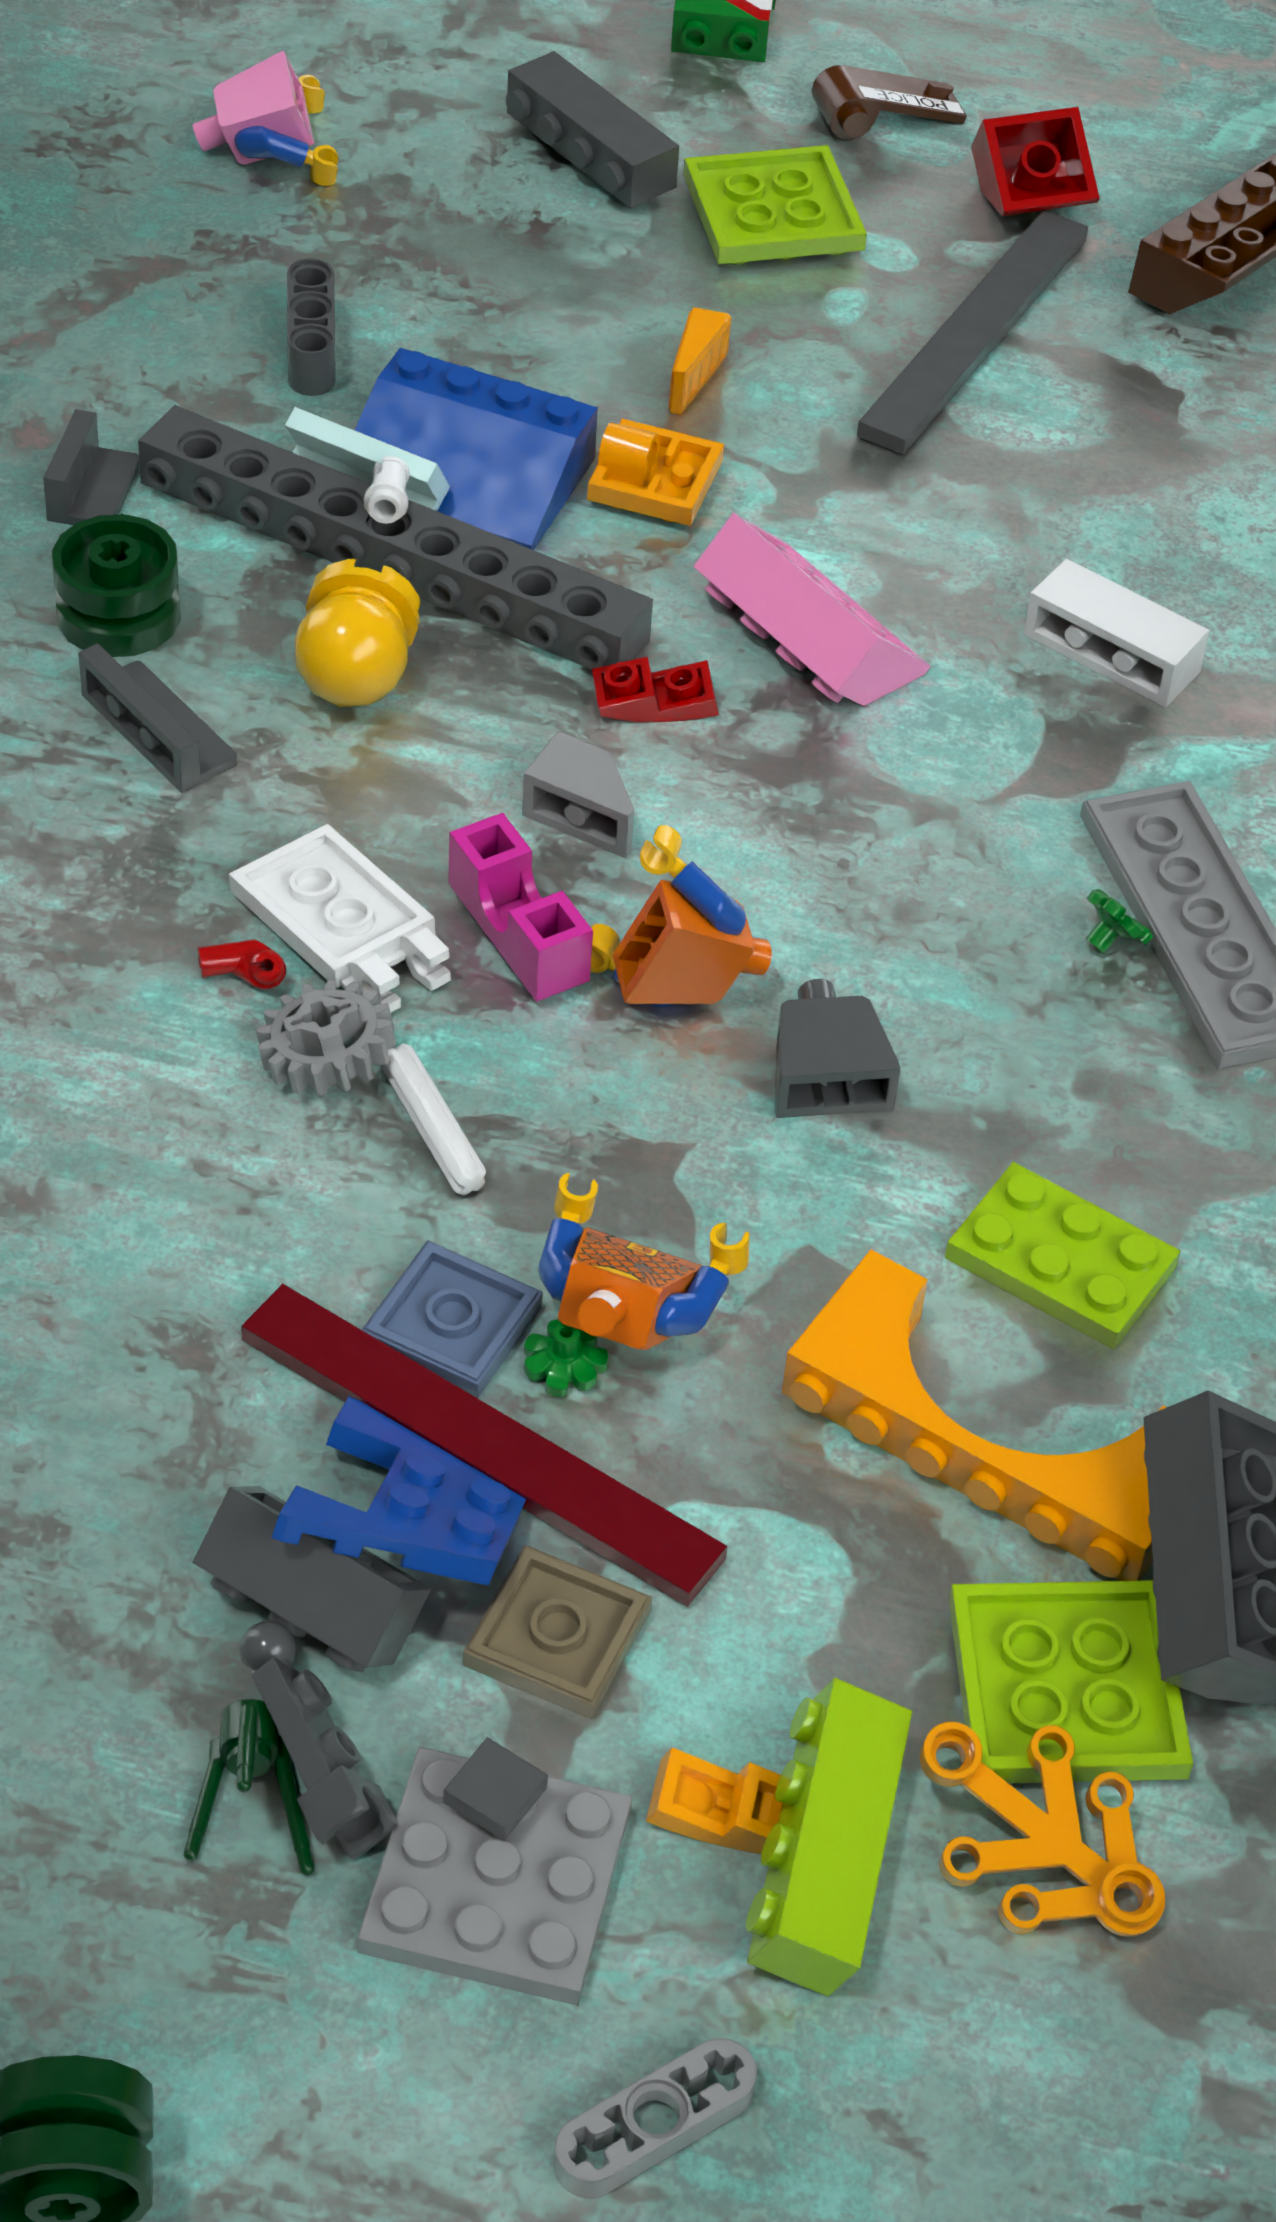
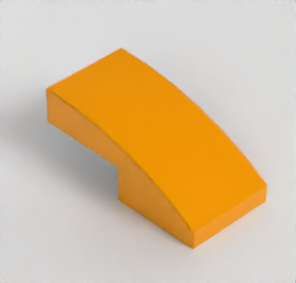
(714, 1802)

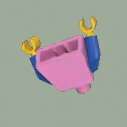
(267, 116)

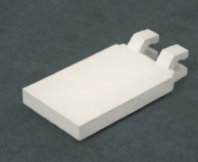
(343, 914)

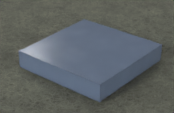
(454, 1316)

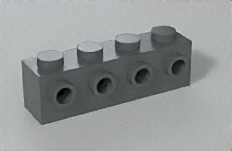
(592, 129)

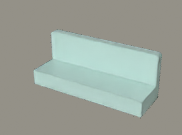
(357, 454)

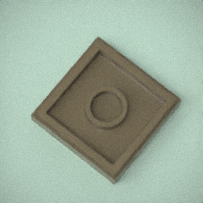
(557, 1631)

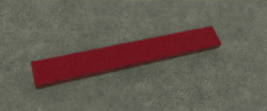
(553, 1481)

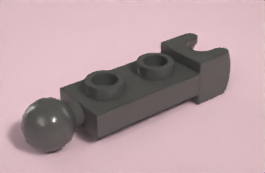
(324, 1755)

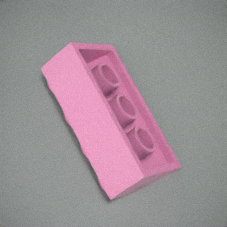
(806, 614)

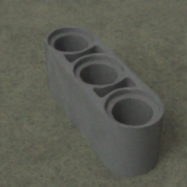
(311, 327)

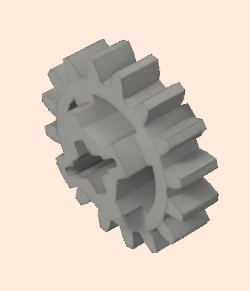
(326, 1037)

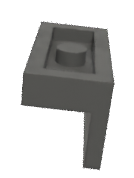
(85, 477)

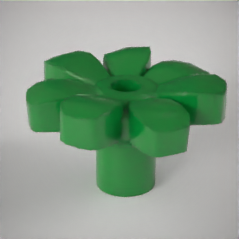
(1114, 923)
(564, 1358)

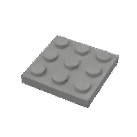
(491, 1907)

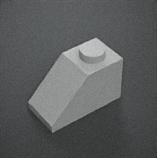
(580, 794)

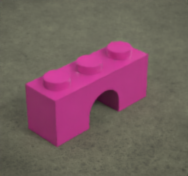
(537, 936)

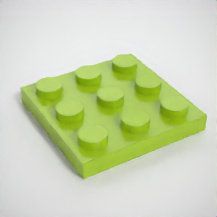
(774, 204)
(1070, 1661)

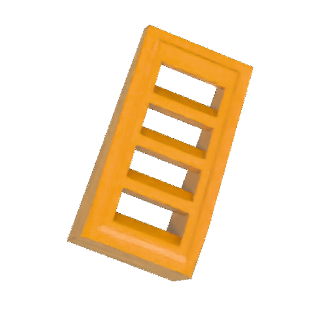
(698, 356)

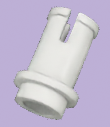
(386, 496)

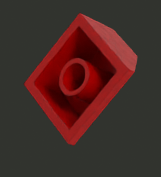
(1034, 162)

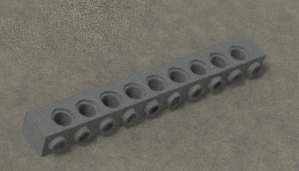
(439, 555)

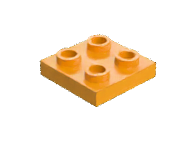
(654, 471)

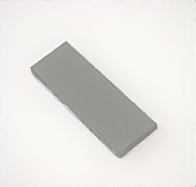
(1200, 913)

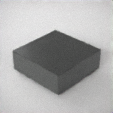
(495, 1788)

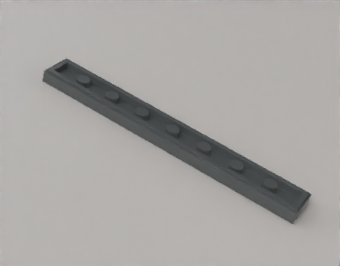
(971, 333)

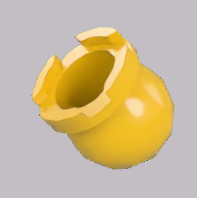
(356, 633)

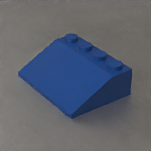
(499, 443)

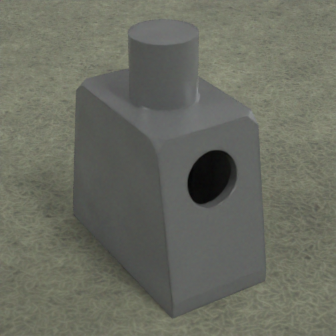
(832, 1055)

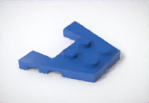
(427, 1509)

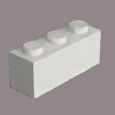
(1116, 632)

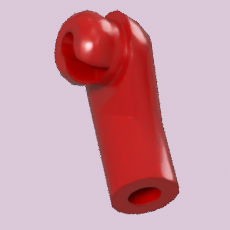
(246, 959)

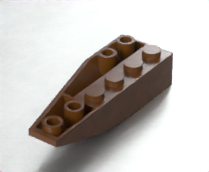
(1210, 243)

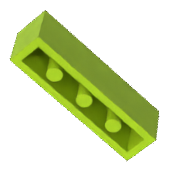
(828, 1837)

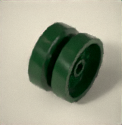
(116, 584)
(75, 2141)

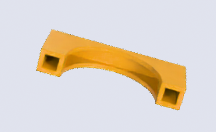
(861, 1375)

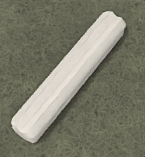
(434, 1120)

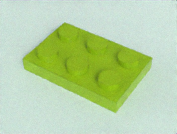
(1062, 1255)

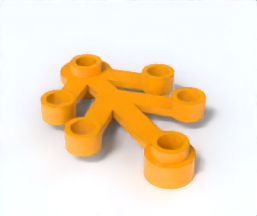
(1051, 1837)

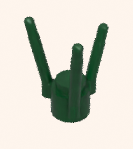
(248, 1749)

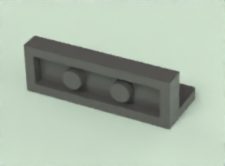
(153, 719)

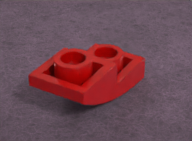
(671, 695)

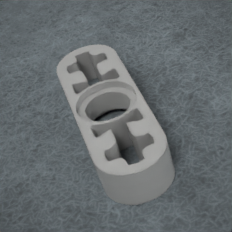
(597, 2126)

